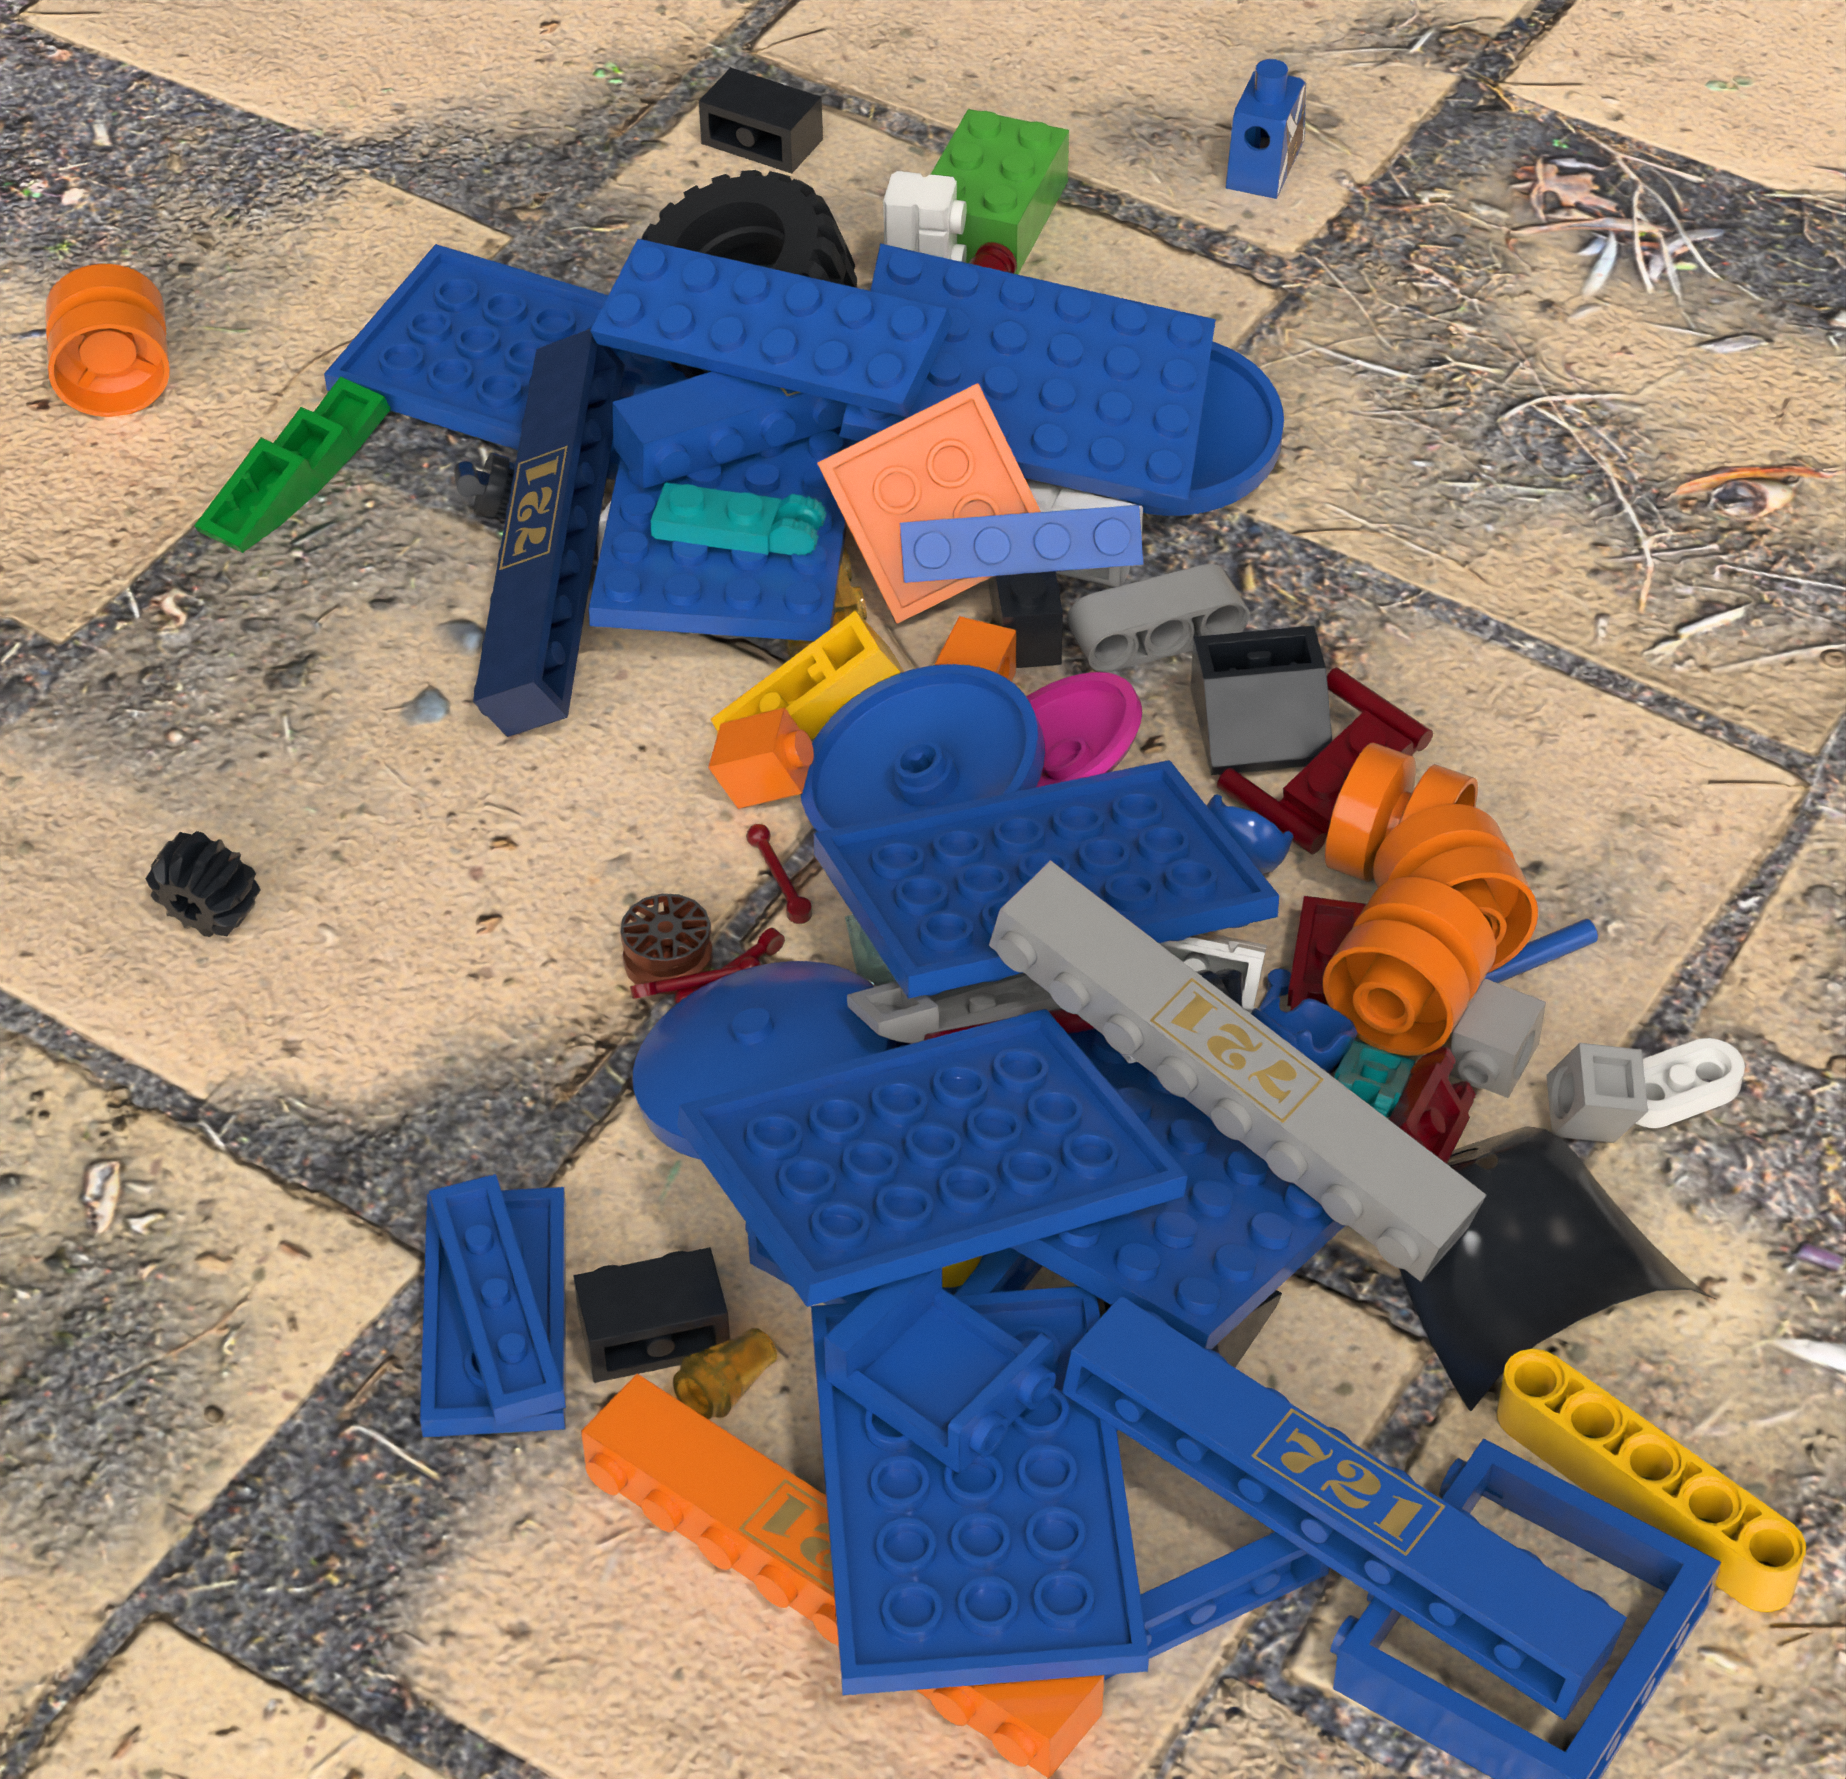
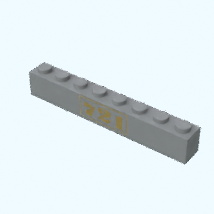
(1236, 1071)

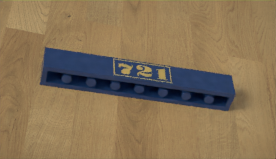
(549, 536)

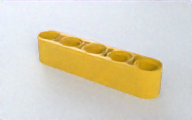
(1632, 1447)

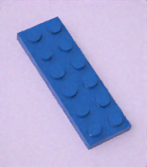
(772, 327)

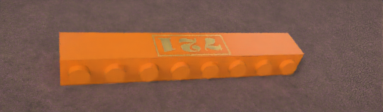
(777, 1534)

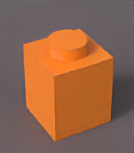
(761, 758)

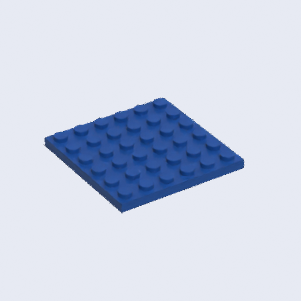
(1199, 1256)

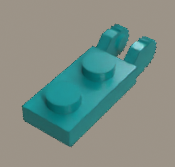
(737, 520)
(1375, 1076)

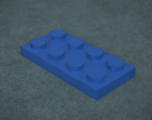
(451, 1381)

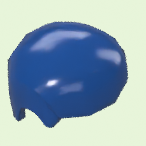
(1254, 834)
(1312, 1029)

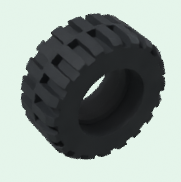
(758, 224)

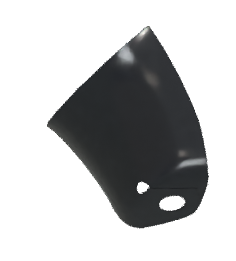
(1532, 1259)

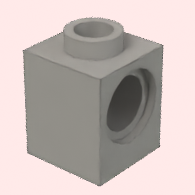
(1496, 1037)
(1597, 1092)

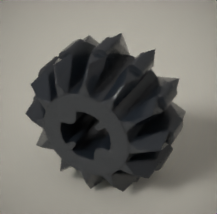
(203, 884)

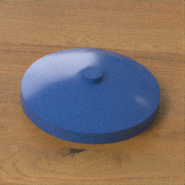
(1236, 434)
(922, 746)
(747, 1033)

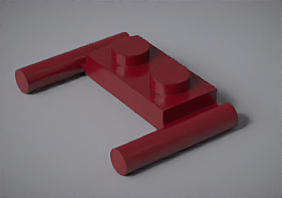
(1314, 790)

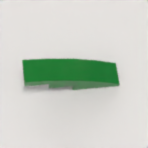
(287, 473)

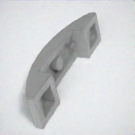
(909, 1020)

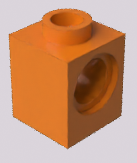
(981, 646)

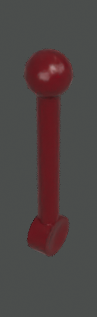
(798, 908)
(768, 943)
(689, 981)

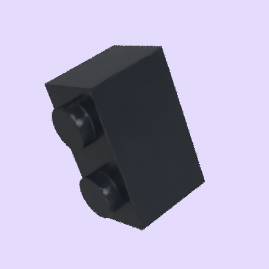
(761, 120)
(650, 1313)

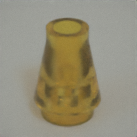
(722, 1374)

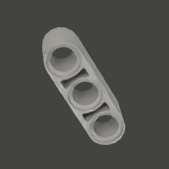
(1156, 617)

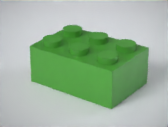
(1007, 176)

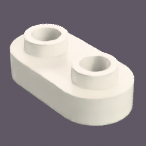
(1676, 1085)

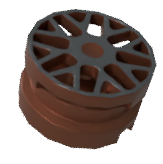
(666, 941)

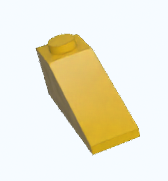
(820, 677)

